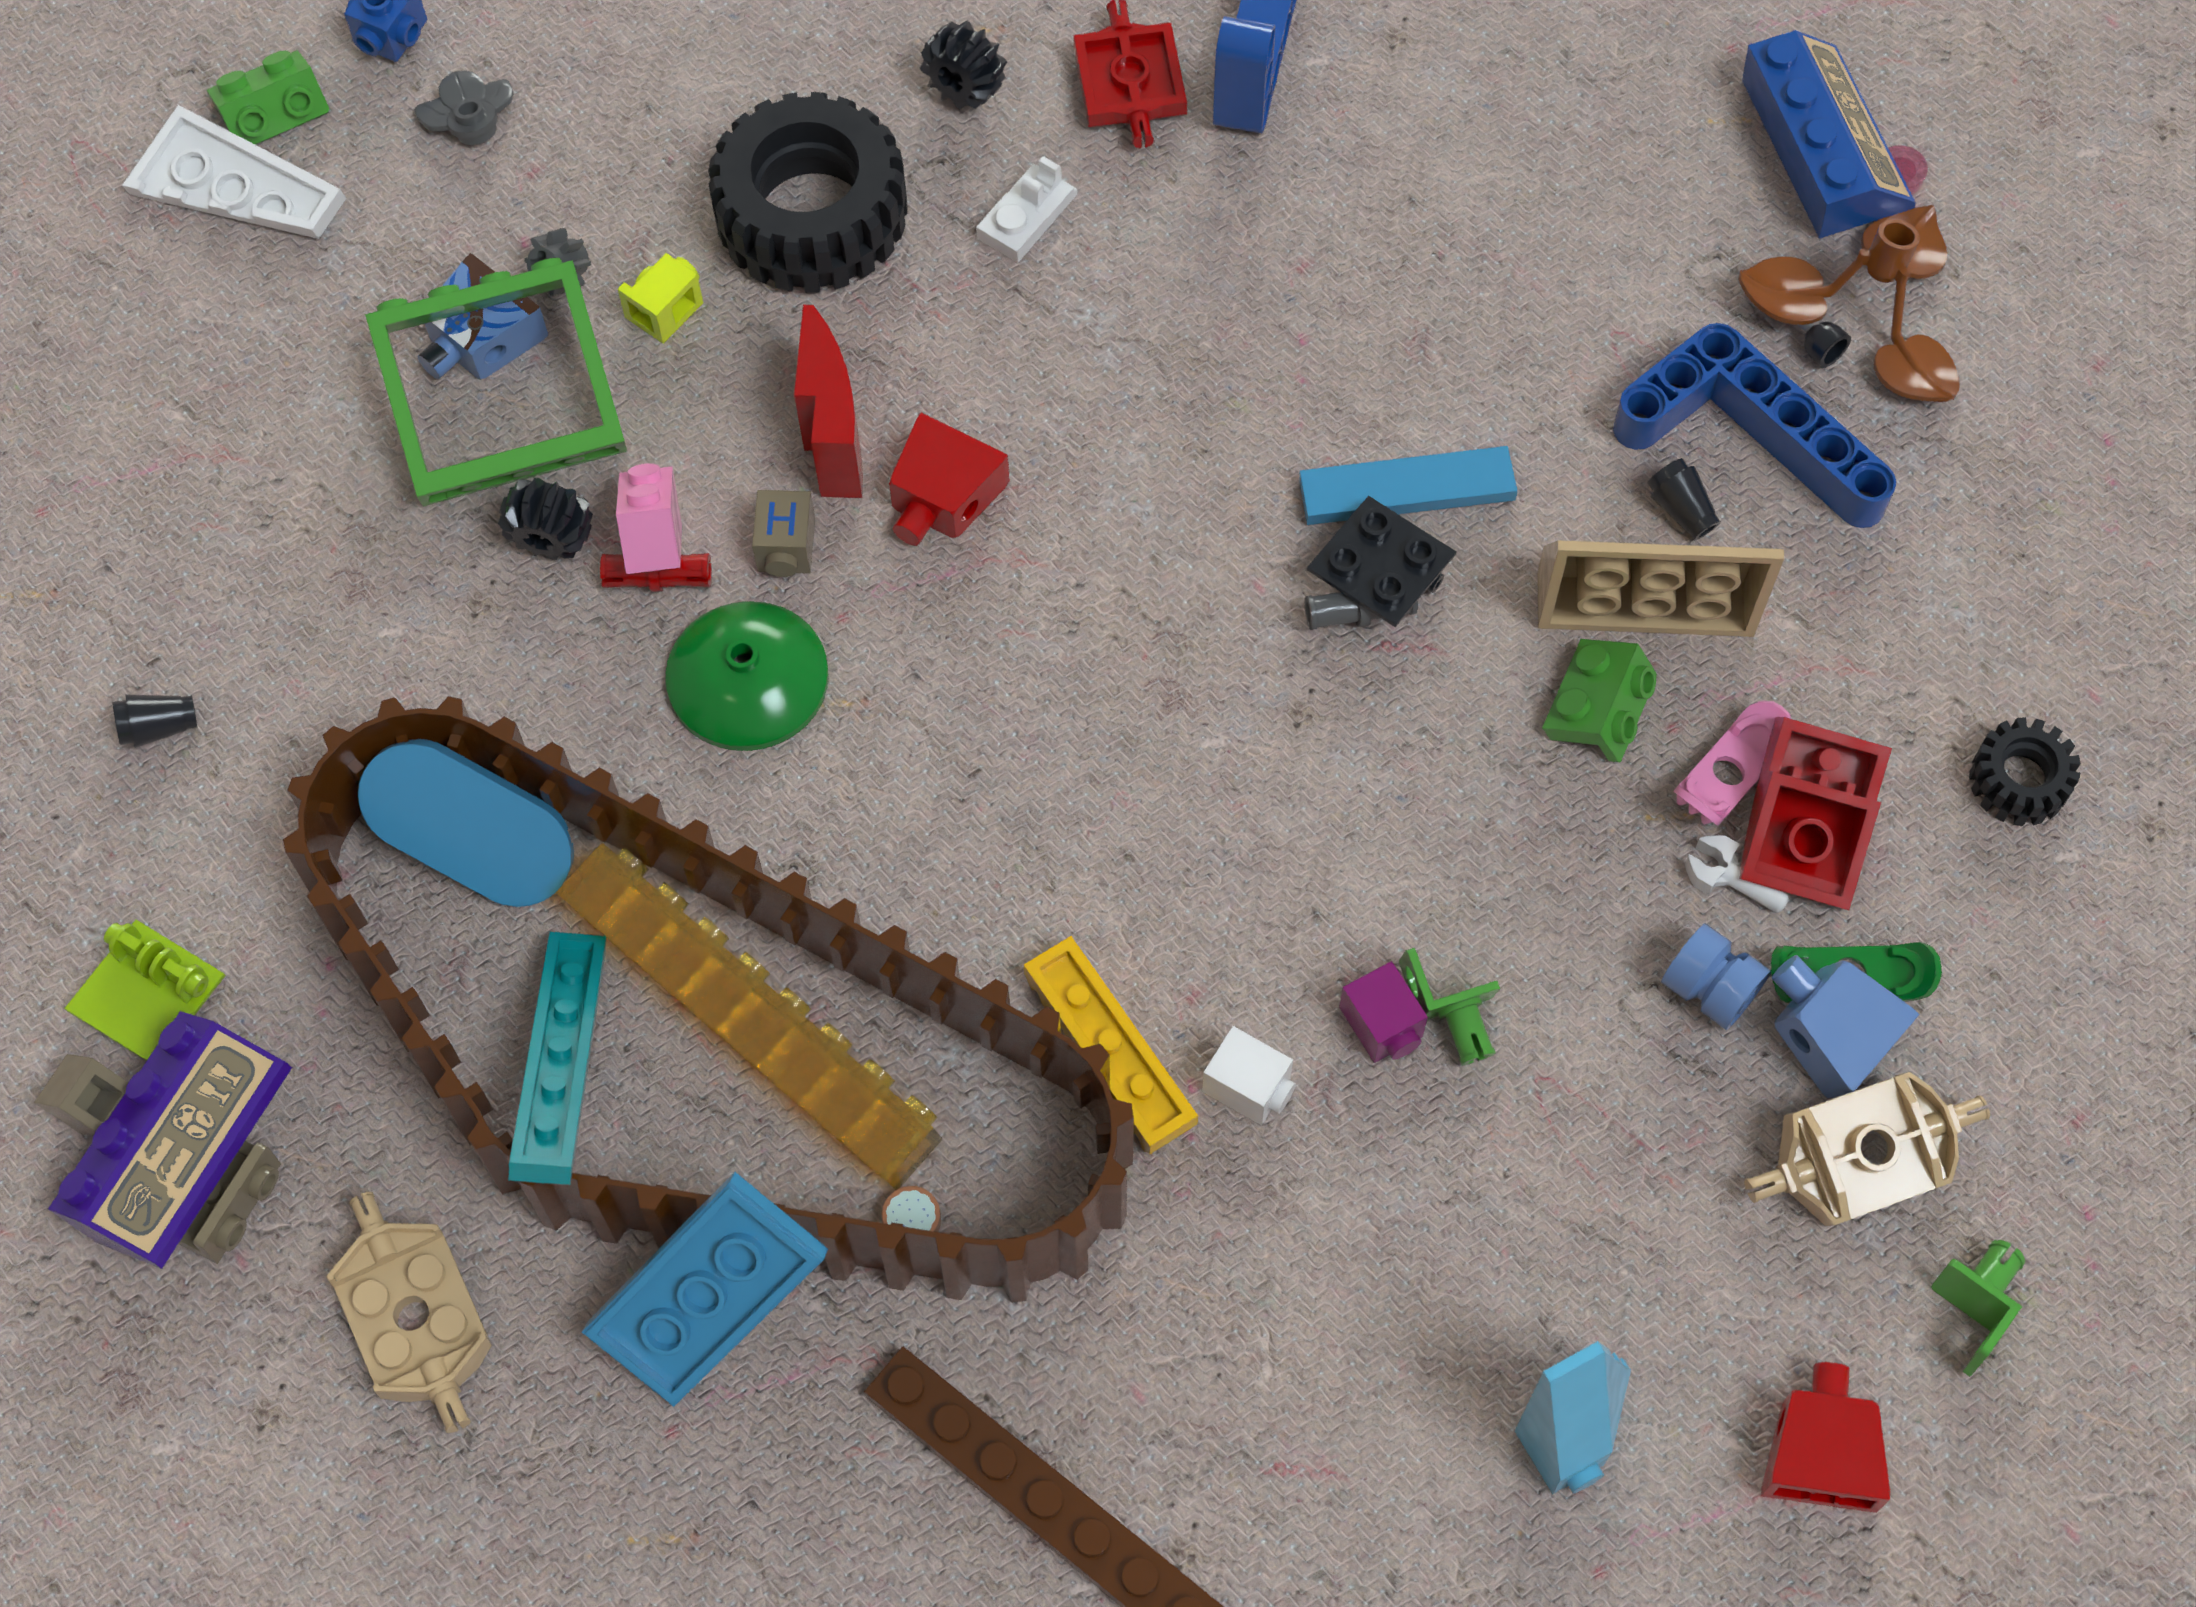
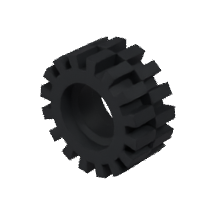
(2040, 748)

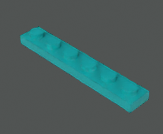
(558, 1060)

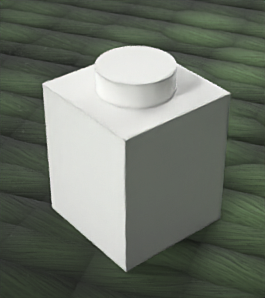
(1249, 1076)

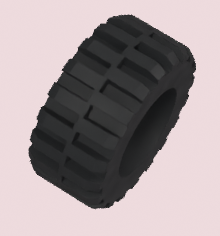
(797, 140)

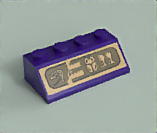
(169, 1139)

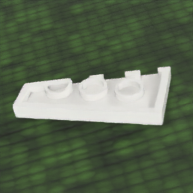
(227, 176)

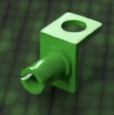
(1458, 1009)
(1982, 1294)

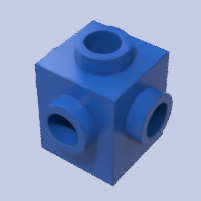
(385, 25)

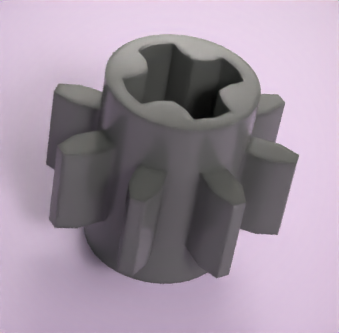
(557, 245)

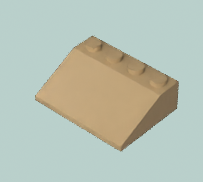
(1655, 587)

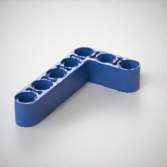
(1249, 63)
(1761, 416)

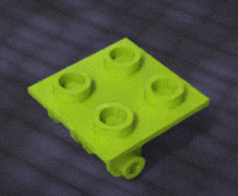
(142, 987)

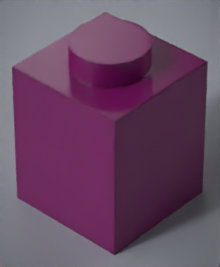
(1384, 1013)

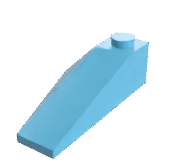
(1575, 1417)

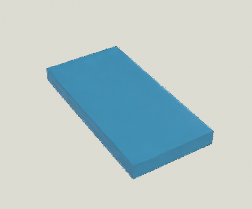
(705, 1289)

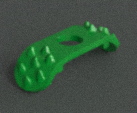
(1905, 970)

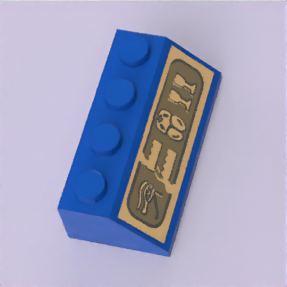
(1823, 133)

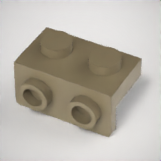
(224, 1214)

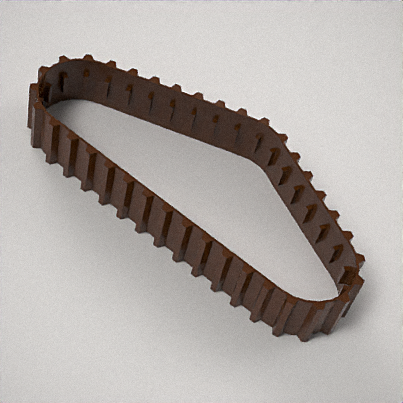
(330, 807)

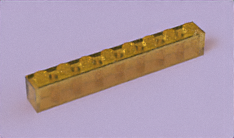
(752, 1017)

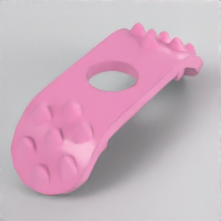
(1741, 745)

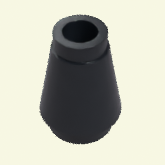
(1684, 498)
(152, 717)

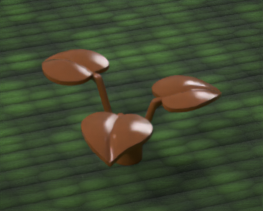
(1892, 250)

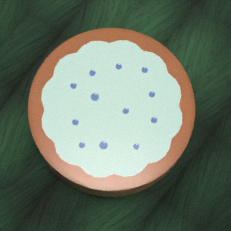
(912, 1208)

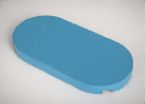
(466, 822)

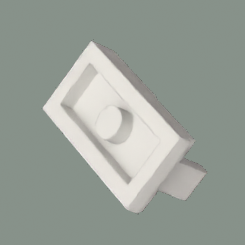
(1026, 210)

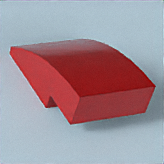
(827, 409)
(1813, 812)

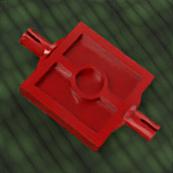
(1130, 74)

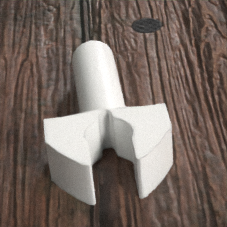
(1728, 873)

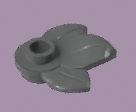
(466, 107)

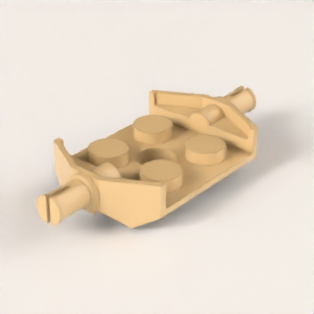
(1824, 1158)
(384, 1274)

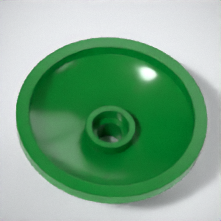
(751, 701)

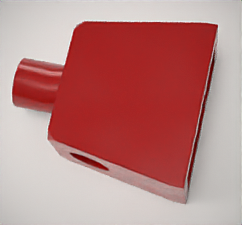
(943, 480)
(1828, 1447)

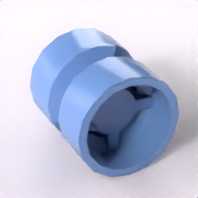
(1715, 976)

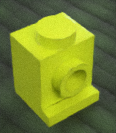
(662, 297)

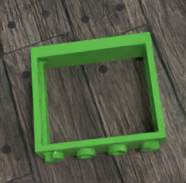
(515, 463)

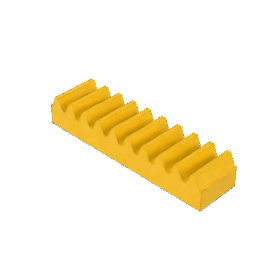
(1094, 1017)

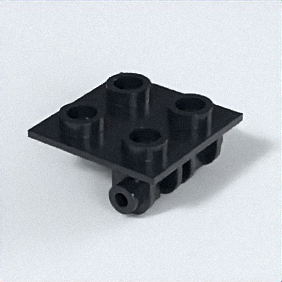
(1382, 561)

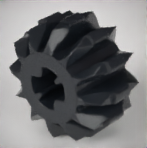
(963, 64)
(545, 518)

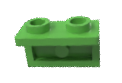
(269, 97)
(1602, 696)

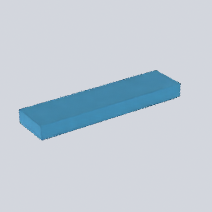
(1409, 484)

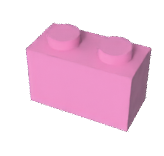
(649, 519)

